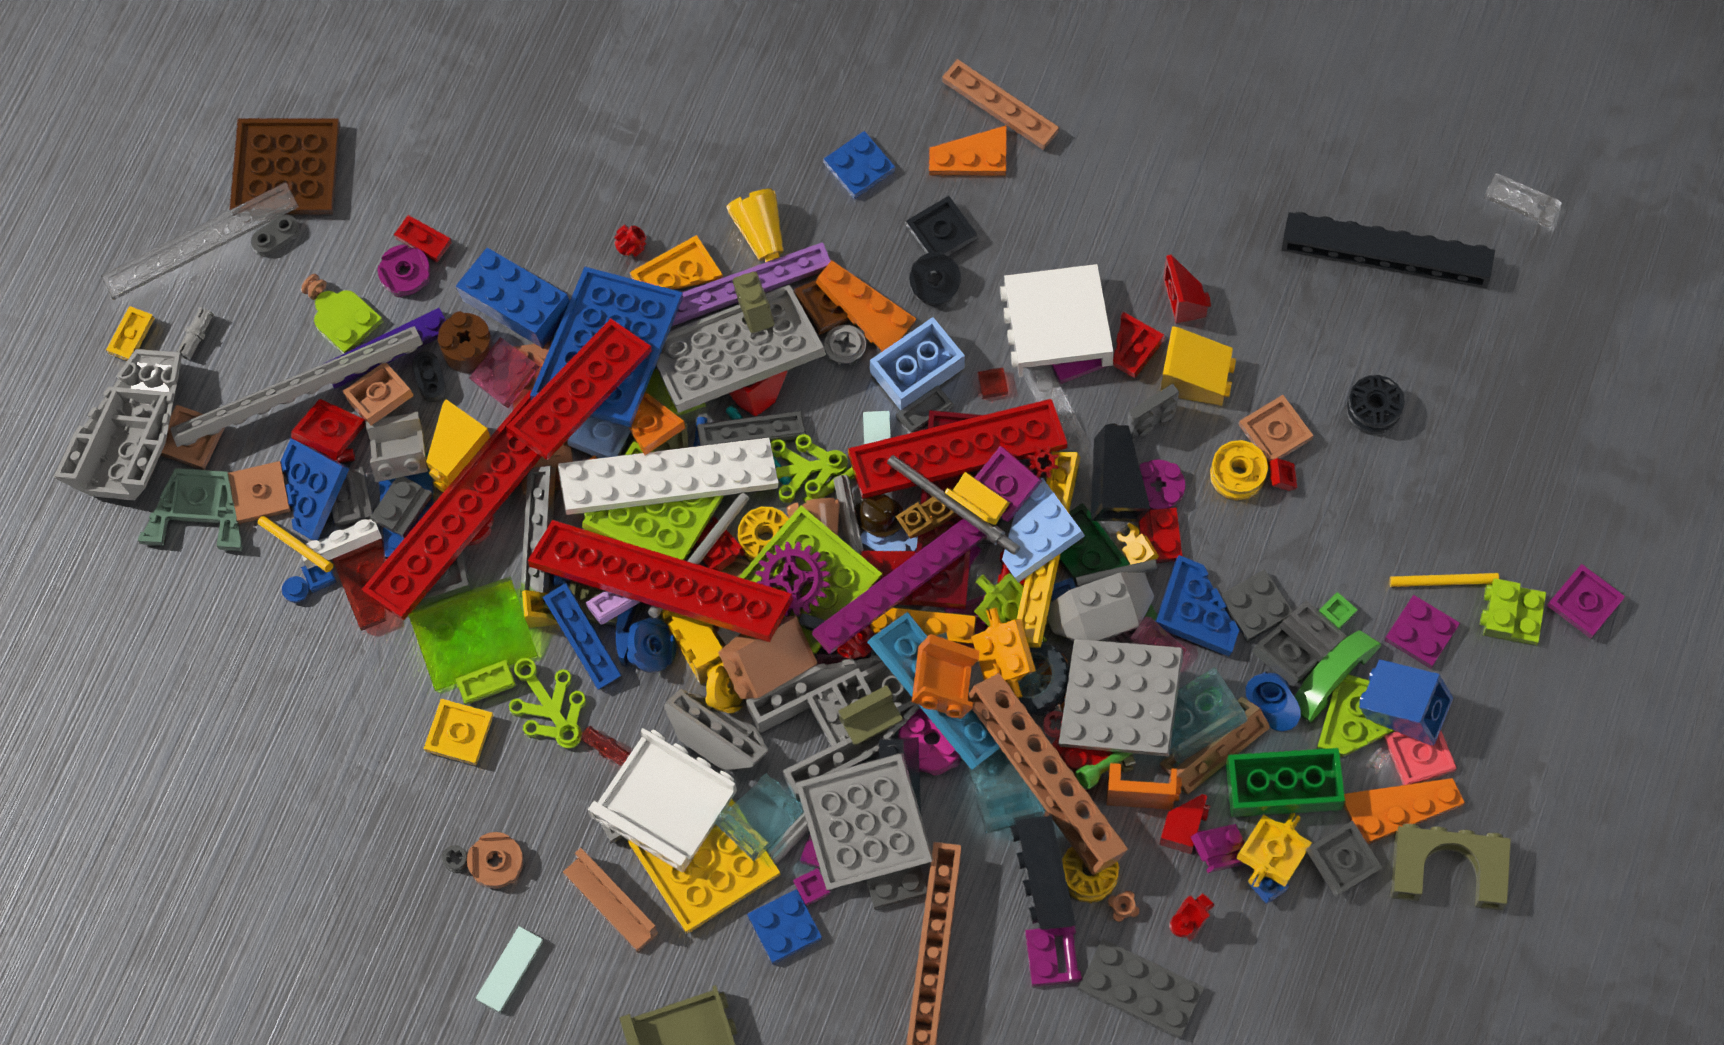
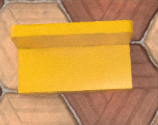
(978, 498)

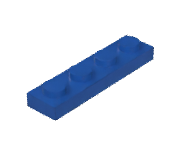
(582, 636)

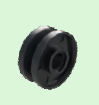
(1380, 390)

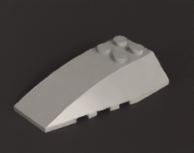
(126, 431)

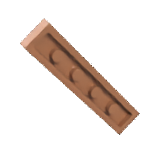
(1000, 104)

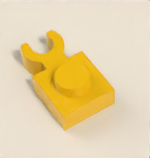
(1138, 546)

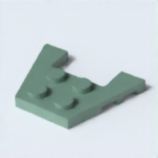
(195, 498)

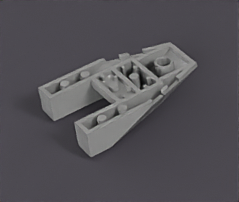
(825, 692)

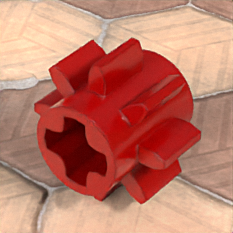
(630, 240)
(1049, 458)

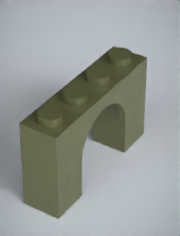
(1487, 854)

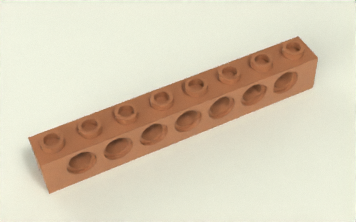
(1046, 774)
(934, 944)

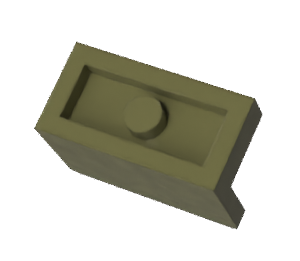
(870, 715)

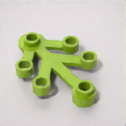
(803, 468)
(550, 707)

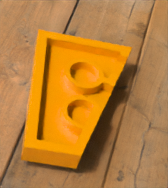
(680, 267)

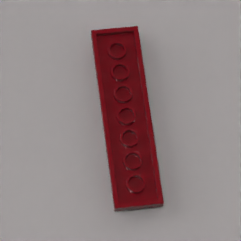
(950, 585)

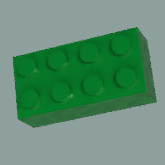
(1285, 782)

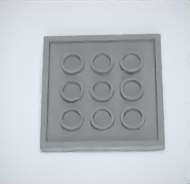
(1121, 697)
(864, 821)

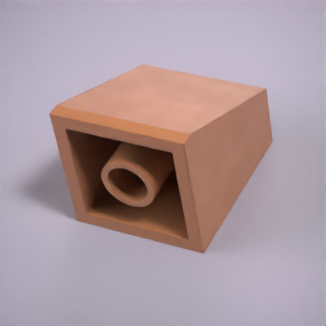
(763, 665)

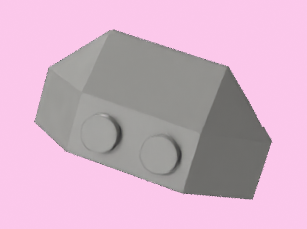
(1101, 607)
(715, 735)

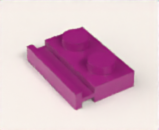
(1219, 847)

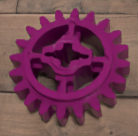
(816, 576)

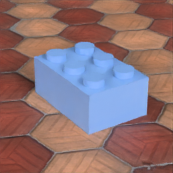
(917, 363)

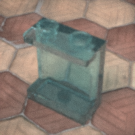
(759, 817)

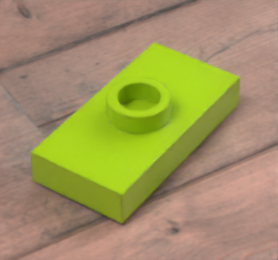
(485, 682)

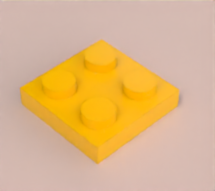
(458, 732)

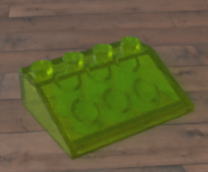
(472, 632)

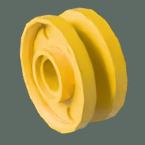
(1242, 455)
(754, 524)
(1084, 887)

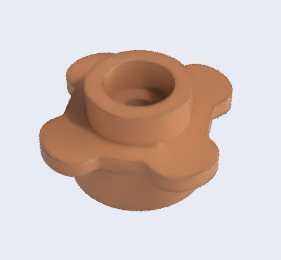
(1124, 898)

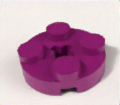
(407, 284)
(1169, 475)

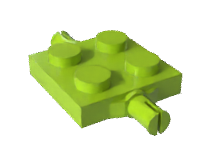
(1003, 596)

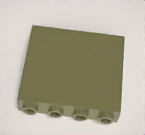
(686, 1022)

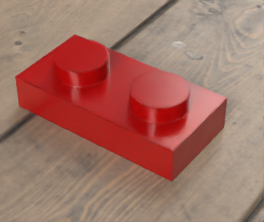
(423, 237)

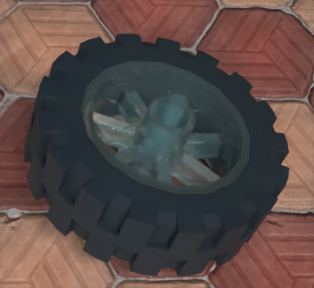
(1057, 688)

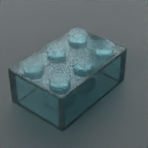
(1203, 715)

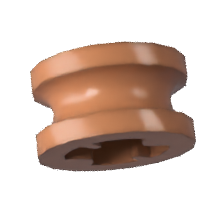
(313, 286)

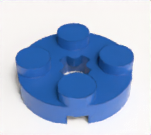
(638, 645)

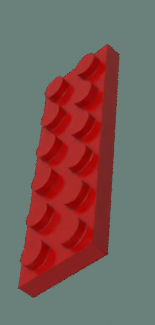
(578, 389)

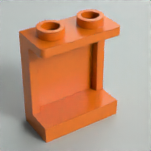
(944, 676)
(1142, 794)

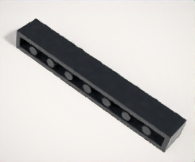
(1388, 249)

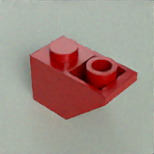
(1183, 824)

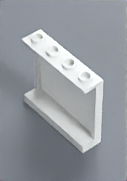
(1056, 317)
(664, 800)

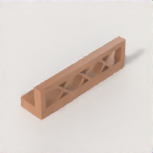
(1214, 756)
(610, 901)

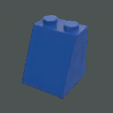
(1406, 700)

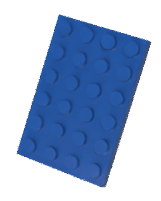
(635, 305)

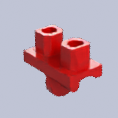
(1191, 916)

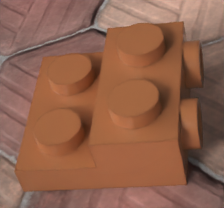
(377, 393)

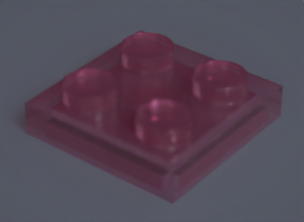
(504, 372)

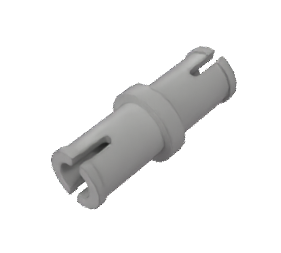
(195, 333)

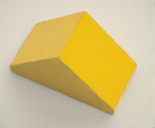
(536, 610)

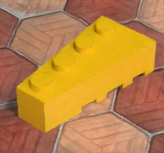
(696, 641)

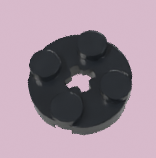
(946, 287)

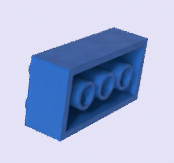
(513, 297)

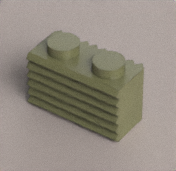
(753, 302)

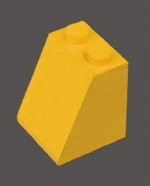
(1198, 367)
(454, 444)

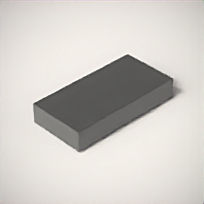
(916, 415)

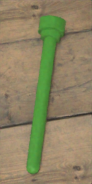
(1089, 775)

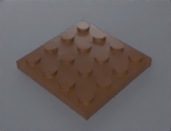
(287, 151)

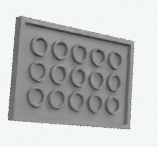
(724, 356)

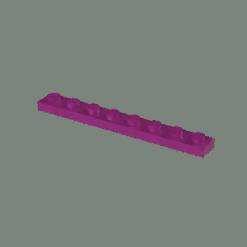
(897, 585)

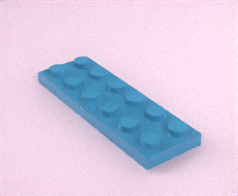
(898, 649)

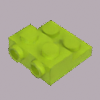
(1512, 612)

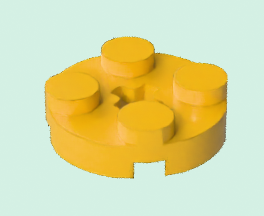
(718, 693)

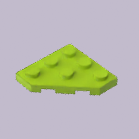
(1345, 722)

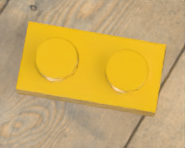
(130, 333)

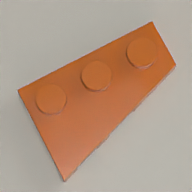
(972, 155)
(654, 424)

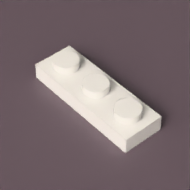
(344, 540)

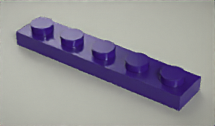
(426, 326)

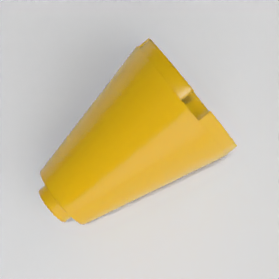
(759, 223)

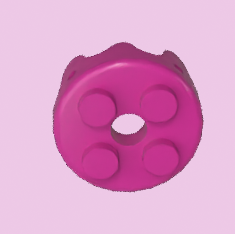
(932, 758)

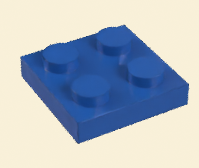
(859, 165)
(784, 926)

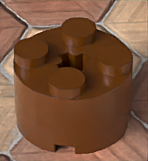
(464, 341)

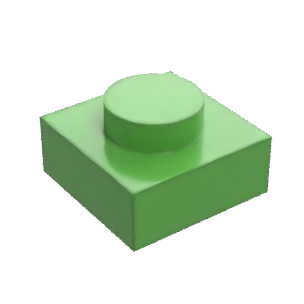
(1338, 610)

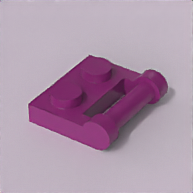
(1043, 956)

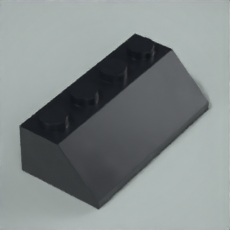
(1044, 871)

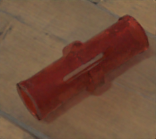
(606, 746)

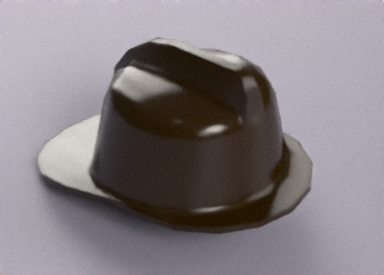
(878, 515)

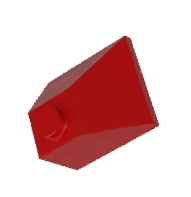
(1184, 292)
(759, 395)

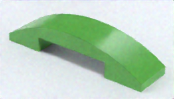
(1332, 671)

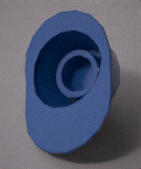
(1275, 700)

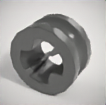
(457, 850)

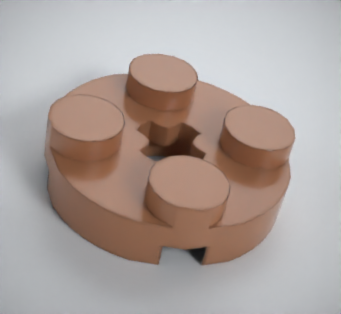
(505, 872)

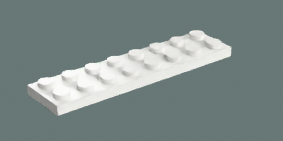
(667, 476)

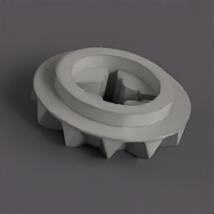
(838, 336)

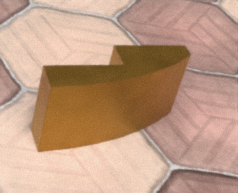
(924, 517)

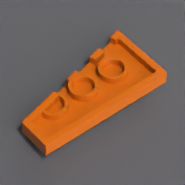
(871, 311)
(1382, 810)

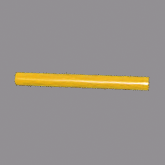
(295, 544)
(1440, 580)

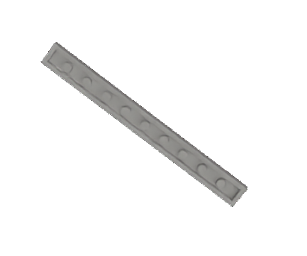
(289, 389)

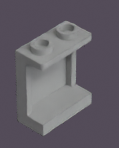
(397, 447)

